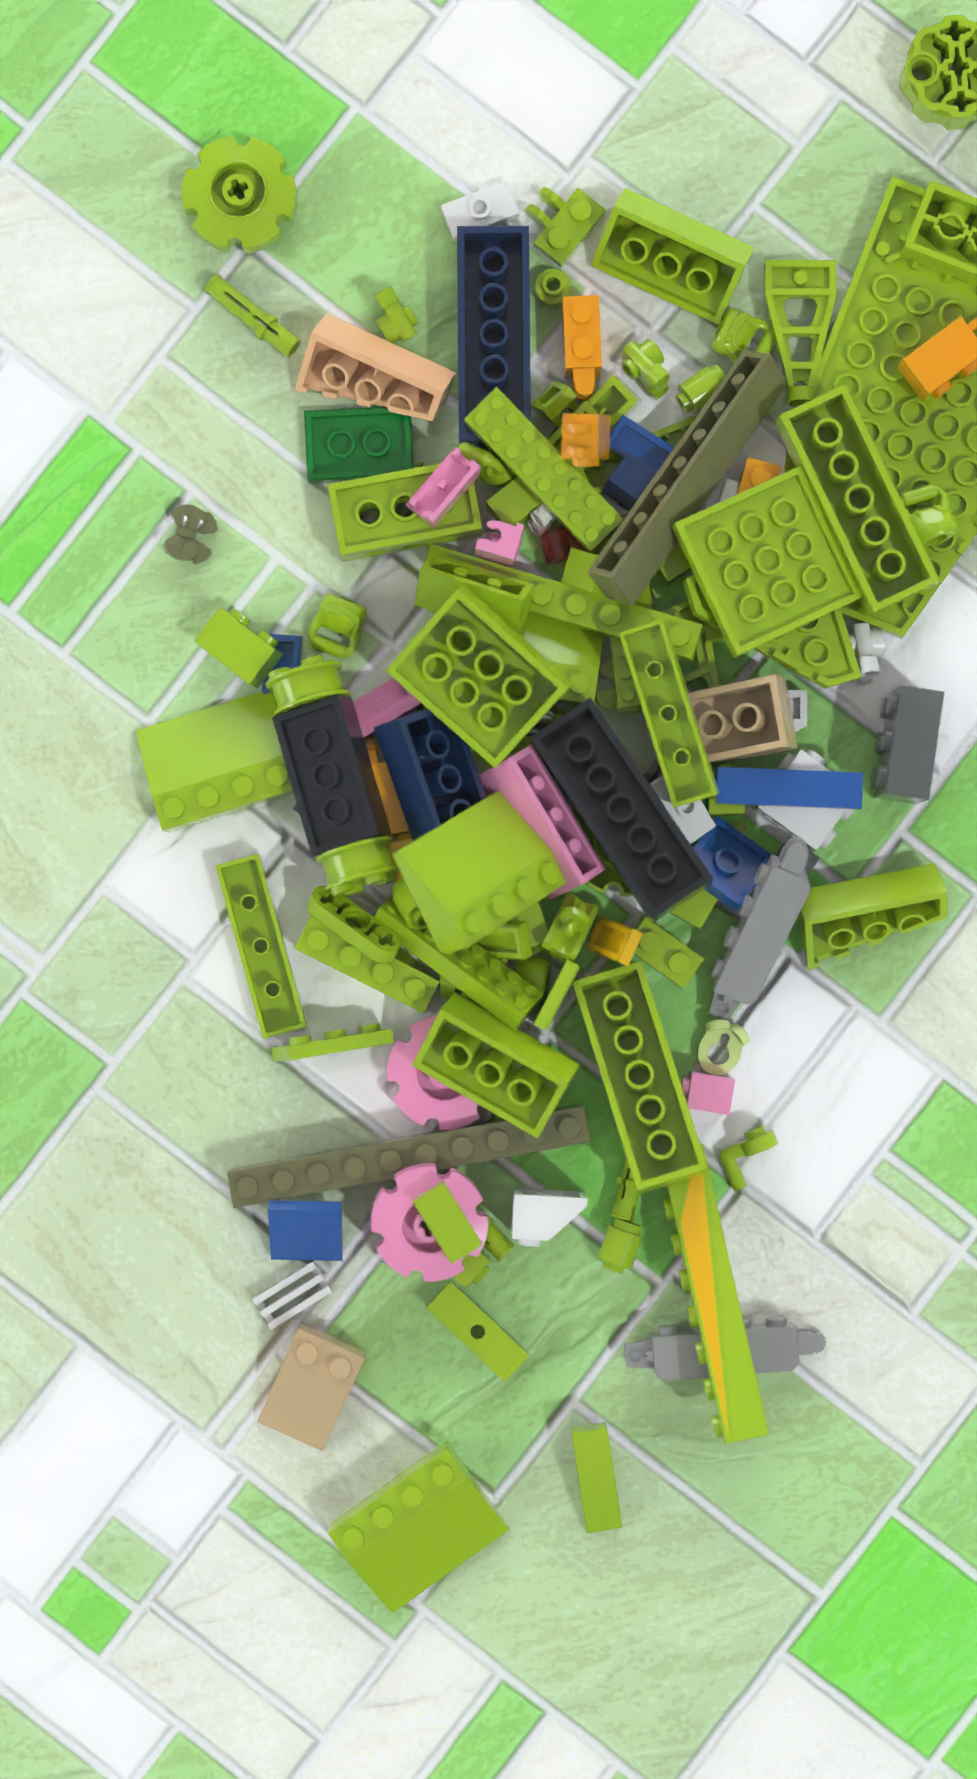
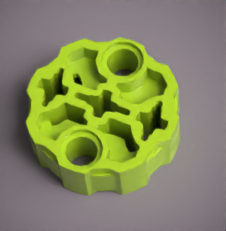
(926, 56)

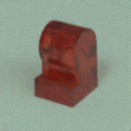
(557, 545)

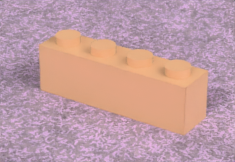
(371, 370)

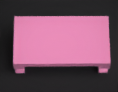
(444, 488)
(503, 546)
(384, 705)

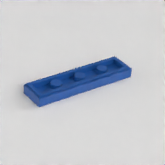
(789, 788)

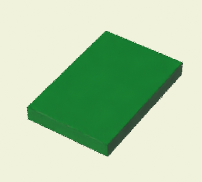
(356, 443)

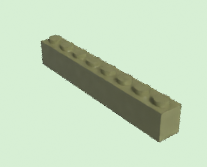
(688, 476)

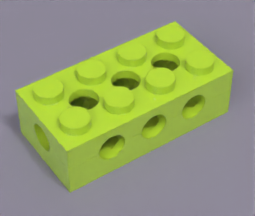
(392, 532)

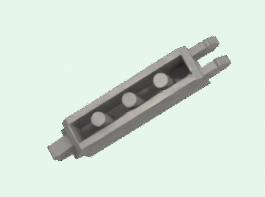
(761, 931)
(772, 1345)

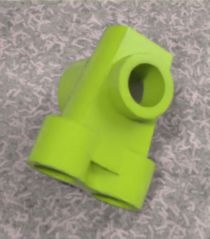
(398, 321)
(645, 363)

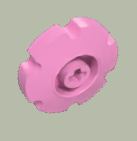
(419, 1093)
(405, 1241)

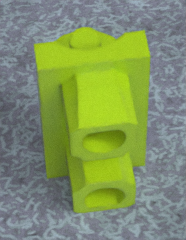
(569, 928)

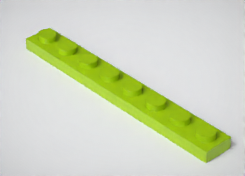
(588, 609)

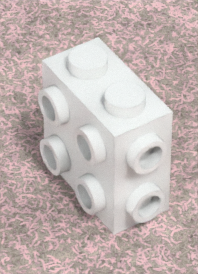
(810, 824)

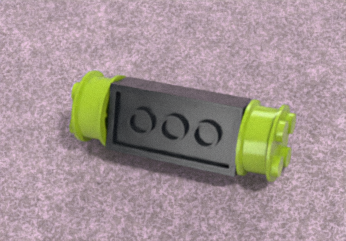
(332, 776)

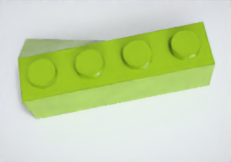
(869, 910)
(399, 979)

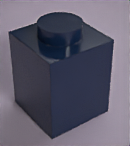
(628, 481)

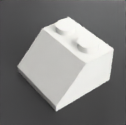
(543, 1213)

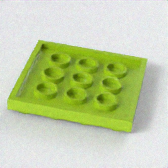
(767, 561)

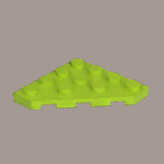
(814, 651)

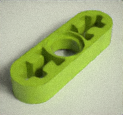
(369, 945)

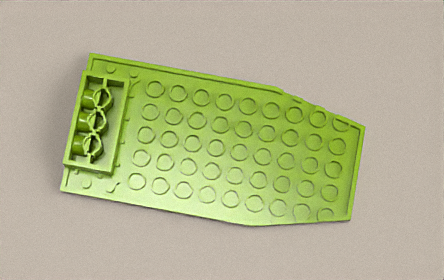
(905, 290)

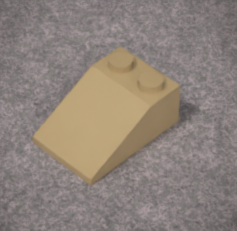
(745, 719)
(312, 1386)

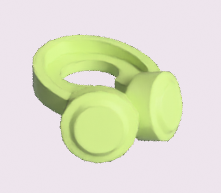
(737, 1040)

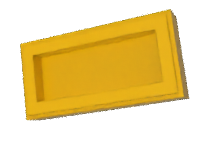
(613, 940)

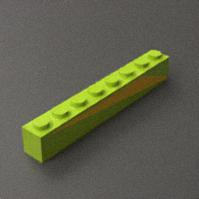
(715, 1310)

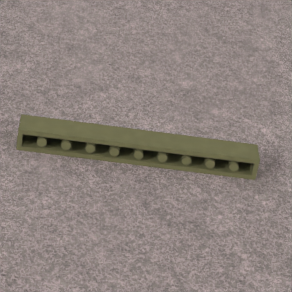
(385, 1158)

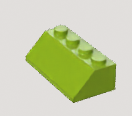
(671, 256)
(495, 1065)

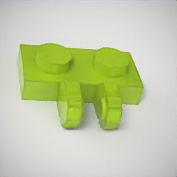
(568, 227)

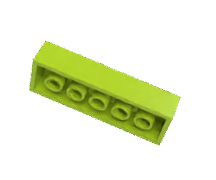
(858, 499)
(640, 1077)

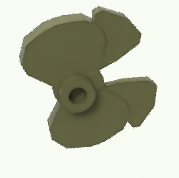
(190, 521)

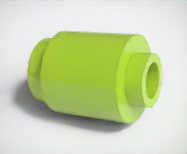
(698, 388)
(407, 906)
(620, 1245)

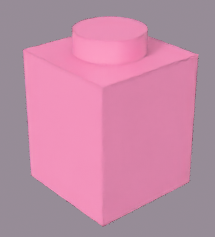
(708, 1092)

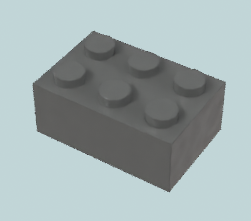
(907, 744)

